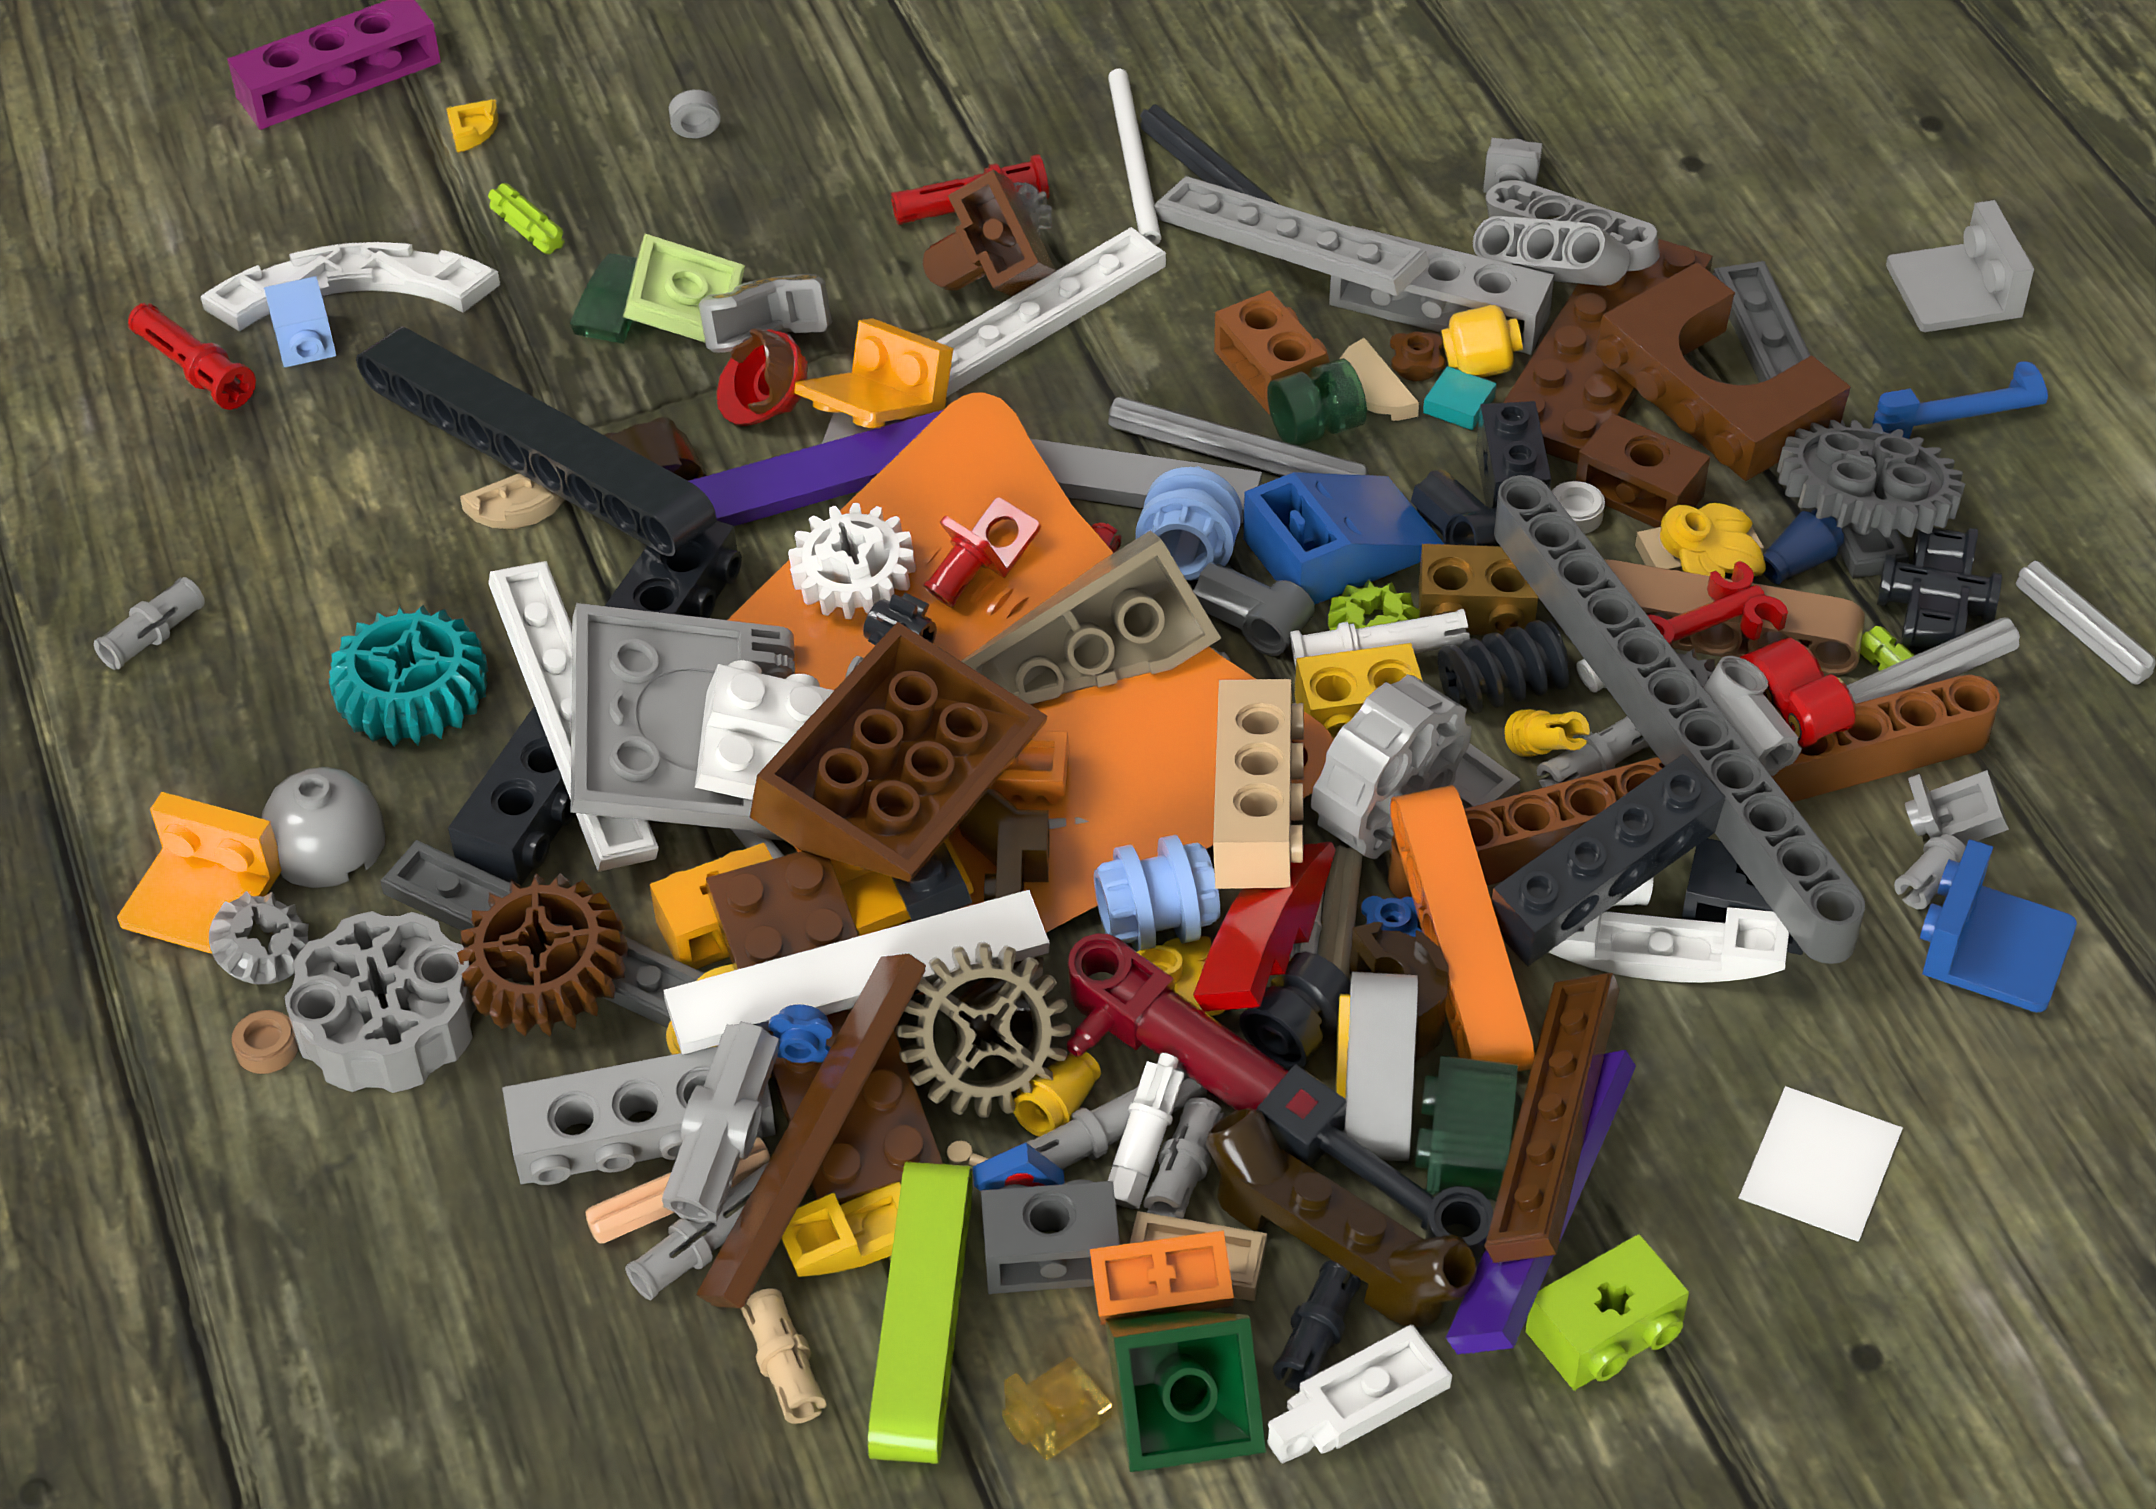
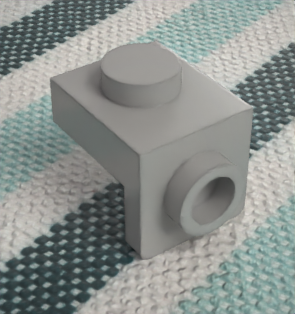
(1960, 809)

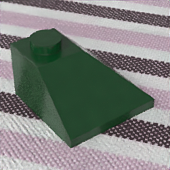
(1185, 1387)

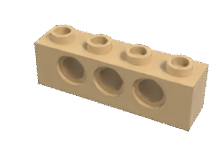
(1255, 784)

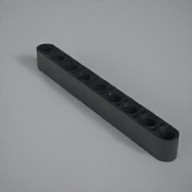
(538, 441)

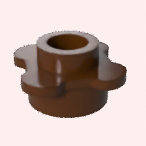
(1417, 355)

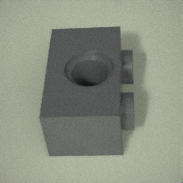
(1028, 1260)

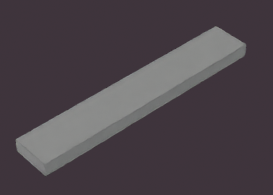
(1292, 235)

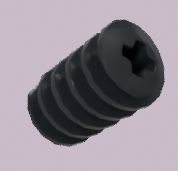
(1504, 663)

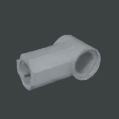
(1738, 693)

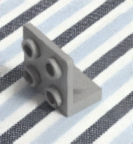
(1968, 281)

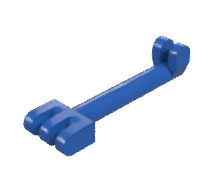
(1904, 411)

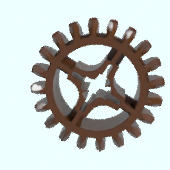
(572, 968)

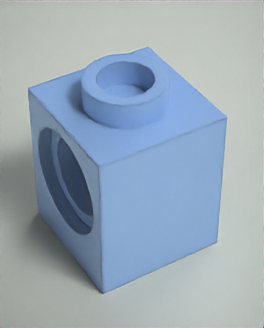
(300, 321)

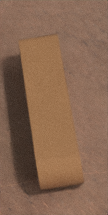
(1822, 623)

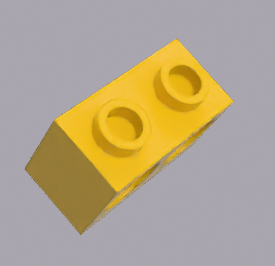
(1340, 682)

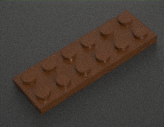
(1564, 374)
(794, 908)

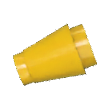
(1057, 1098)

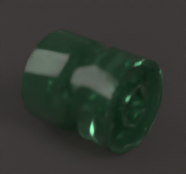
(1319, 402)

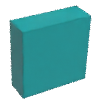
(1458, 397)

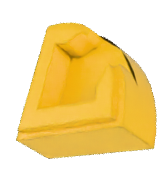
(472, 123)

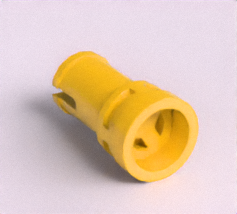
(1539, 732)

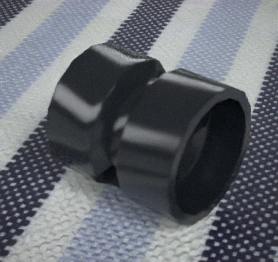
(1297, 1010)

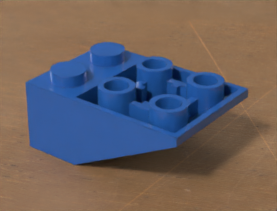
(1333, 530)

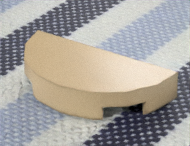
(1381, 386)
(510, 503)

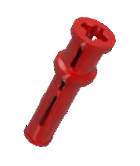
(934, 200)
(203, 363)

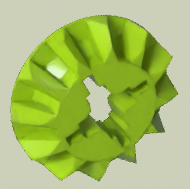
(1357, 602)

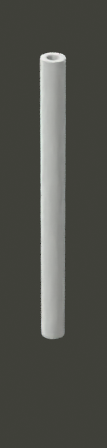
(1134, 156)

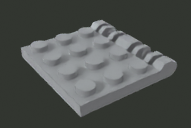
(642, 711)

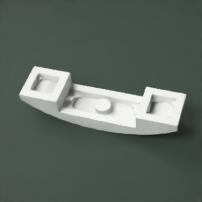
(1681, 949)

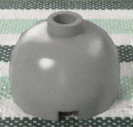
(324, 826)

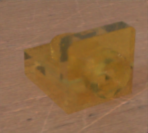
(1054, 1408)

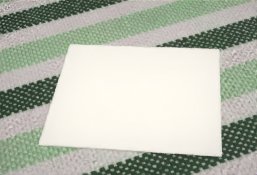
(1821, 1163)

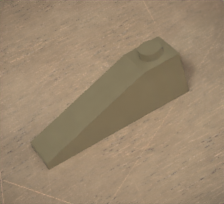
(1105, 626)

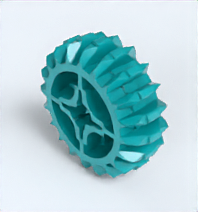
(408, 675)

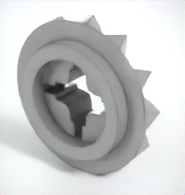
(246, 957)

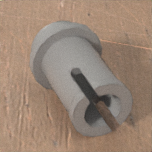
(1928, 870)

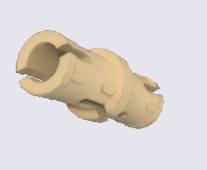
(783, 1356)

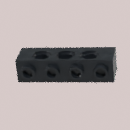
(1606, 859)

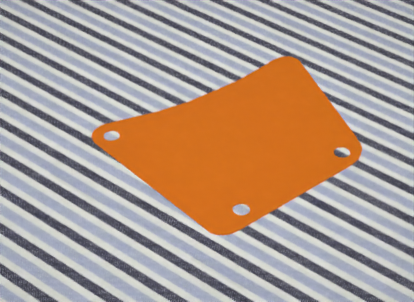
(1135, 746)

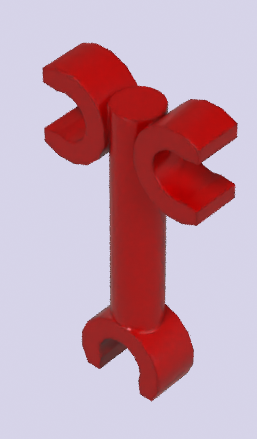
(1729, 602)

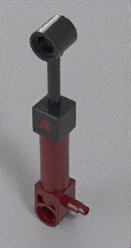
(1302, 1111)

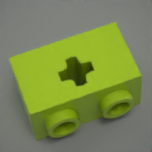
(1607, 1313)

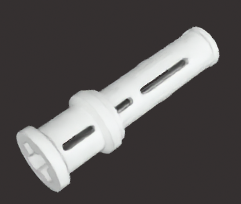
(1423, 633)

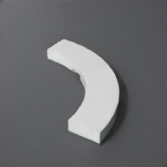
(352, 268)

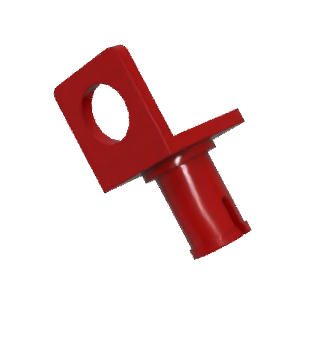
(973, 550)

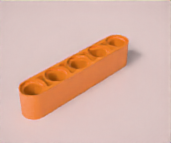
(1461, 920)

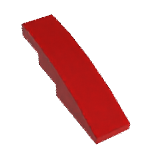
(1261, 934)

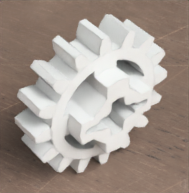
(851, 560)

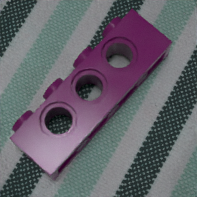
(333, 61)

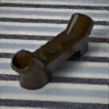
(1019, 848)
(1403, 1272)

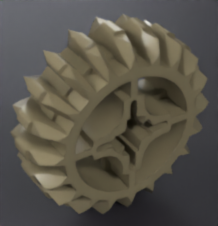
(1002, 1006)

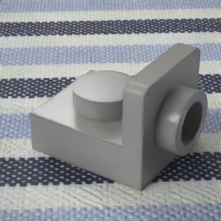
(1512, 161)

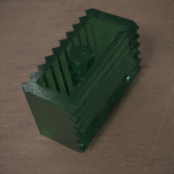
(1470, 1125)

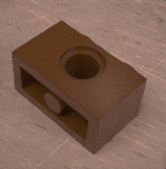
(1642, 470)

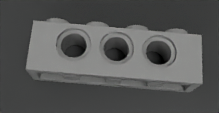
(1454, 285)
(605, 1100)

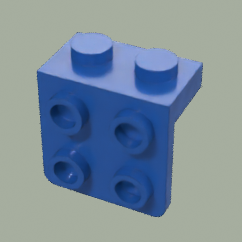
(1994, 938)

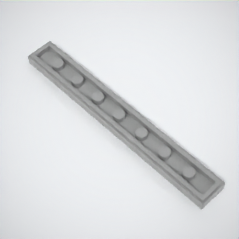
(1094, 472)

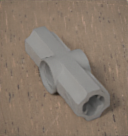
(721, 1123)

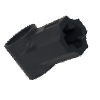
(1454, 511)

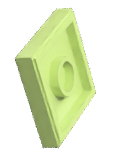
(673, 281)

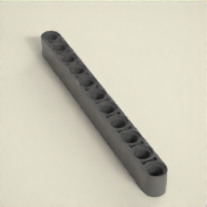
(1679, 718)

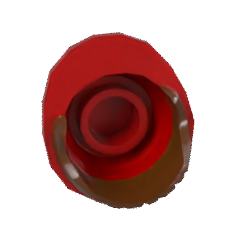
(761, 378)

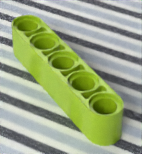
(921, 1313)

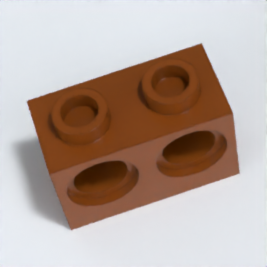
(1264, 342)

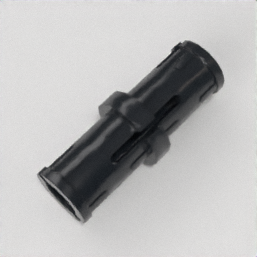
(1317, 1325)

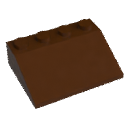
(893, 758)

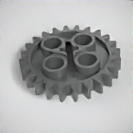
(1870, 478)

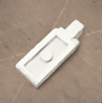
(1359, 1395)

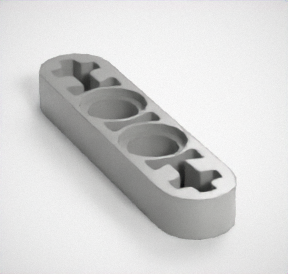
(1527, 200)

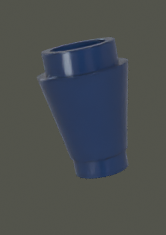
(1802, 546)

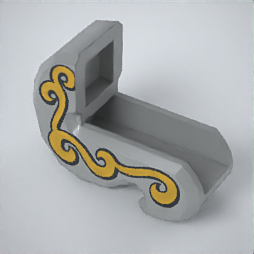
(771, 303)

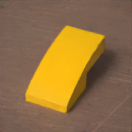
(844, 1236)

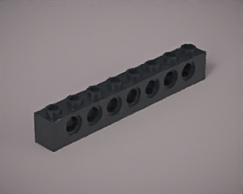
(523, 796)

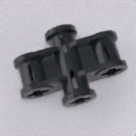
(1939, 588)

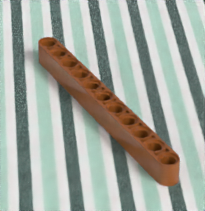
(1886, 739)

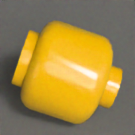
(1481, 341)

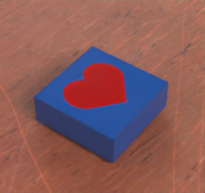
(1017, 1167)

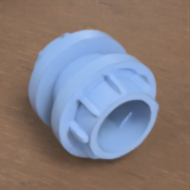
(1194, 517)
(1157, 893)

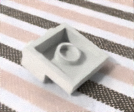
(749, 722)

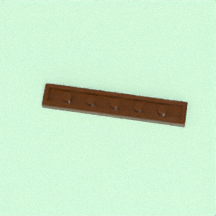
(1553, 1120)
(811, 1132)

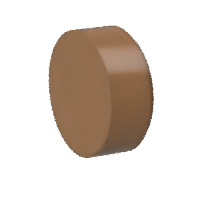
(264, 1042)

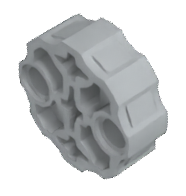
(1394, 746)
(339, 1012)

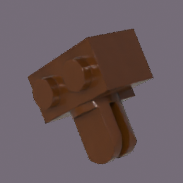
(992, 240)

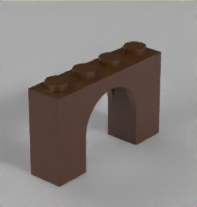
(1735, 422)

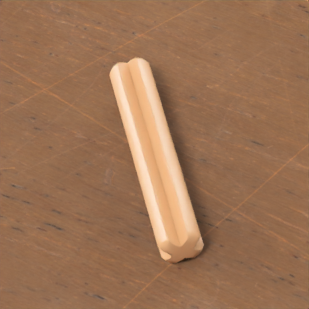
(645, 1205)

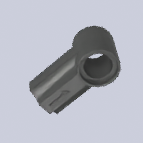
(1259, 610)

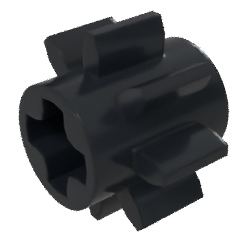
(906, 610)

